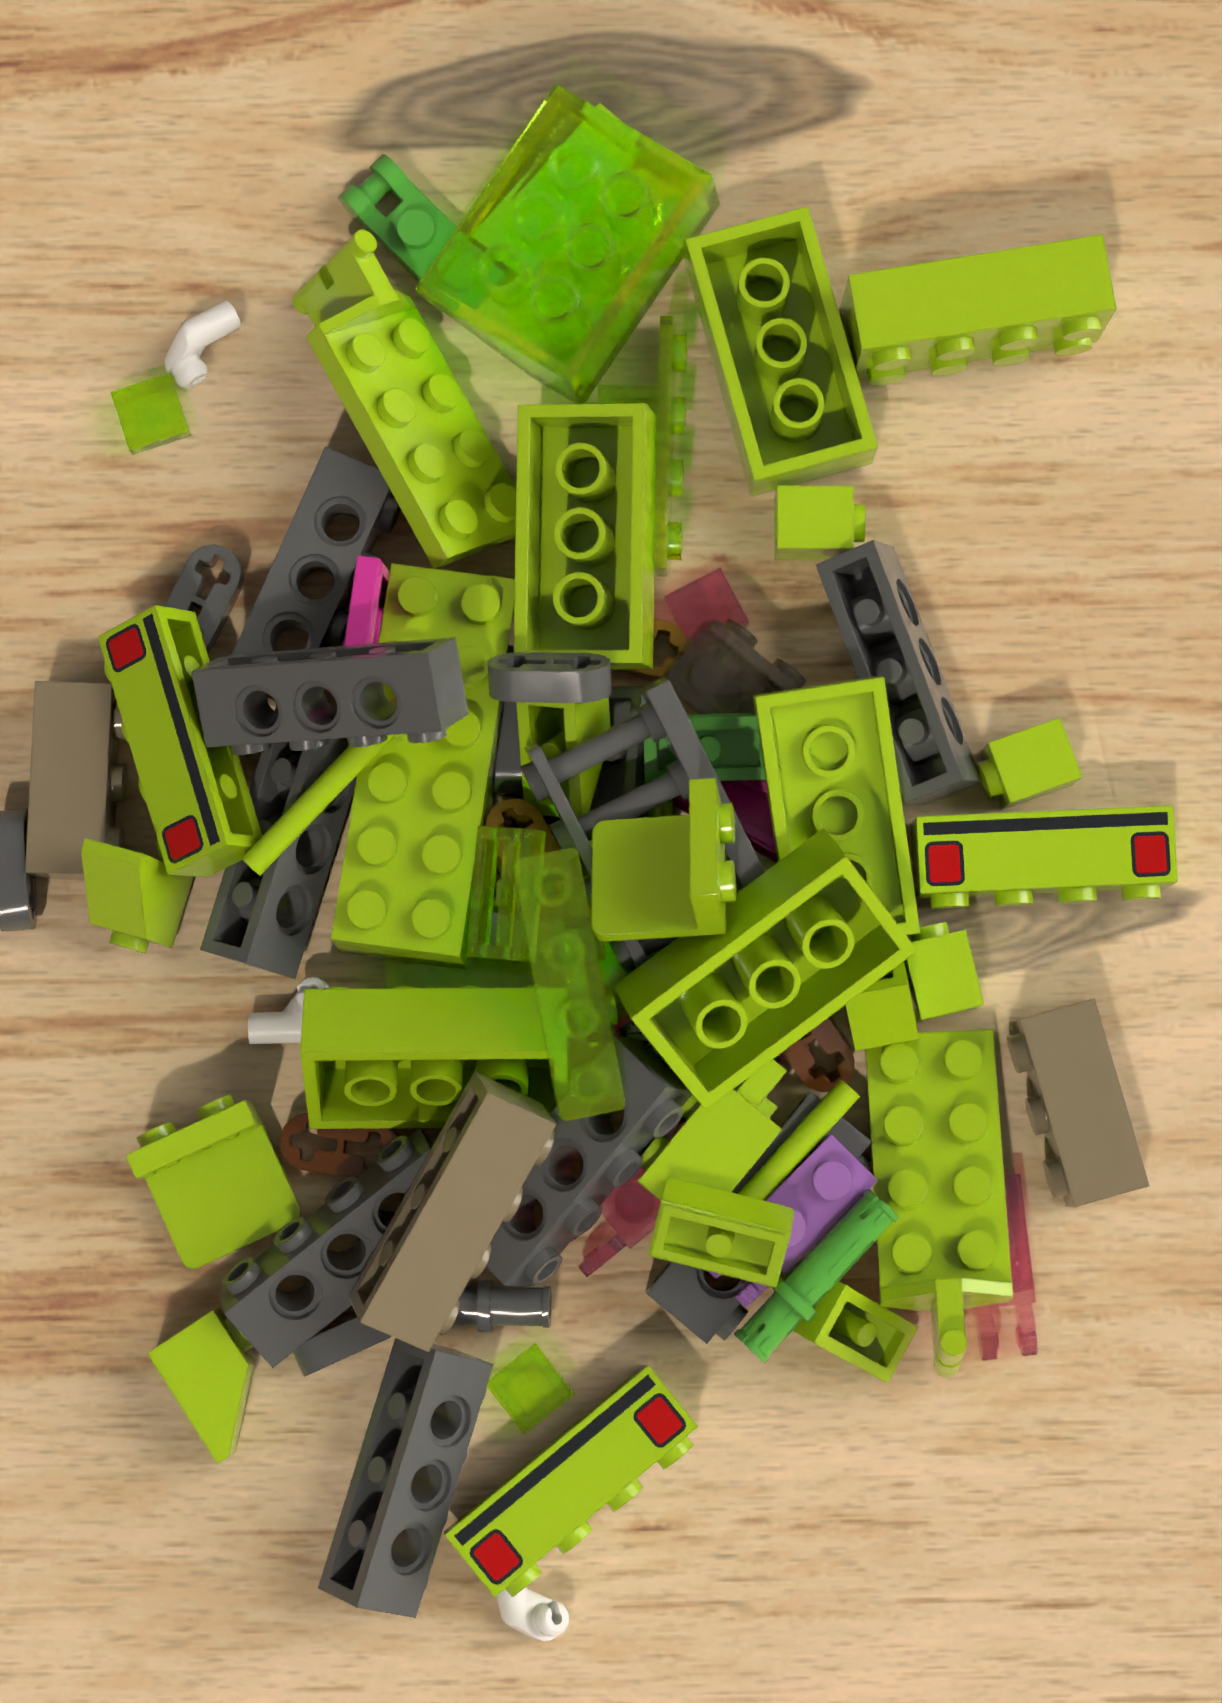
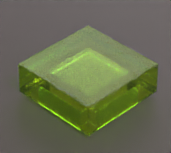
(150, 413)
(530, 1388)

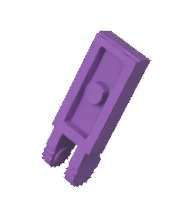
(820, 1195)

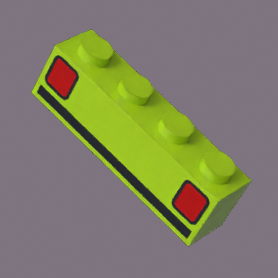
(191, 790)
(1044, 853)
(571, 1481)

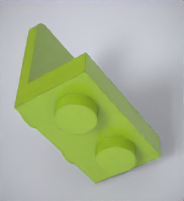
(664, 871)
(216, 1181)

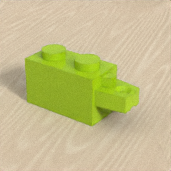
(719, 1142)

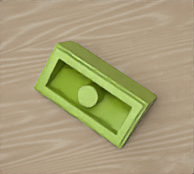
(721, 1232)

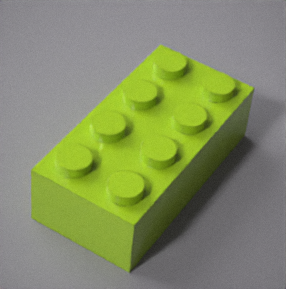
(978, 309)
(779, 351)
(586, 531)
(790, 958)
(410, 1052)

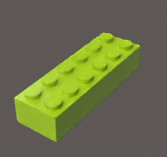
(421, 803)

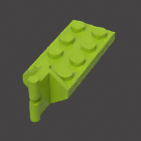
(407, 406)
(944, 1178)

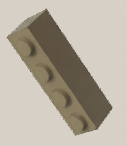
(453, 1212)

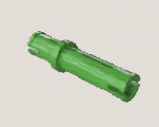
(816, 1276)

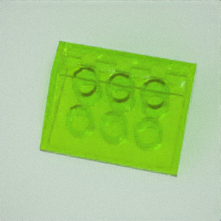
(570, 243)

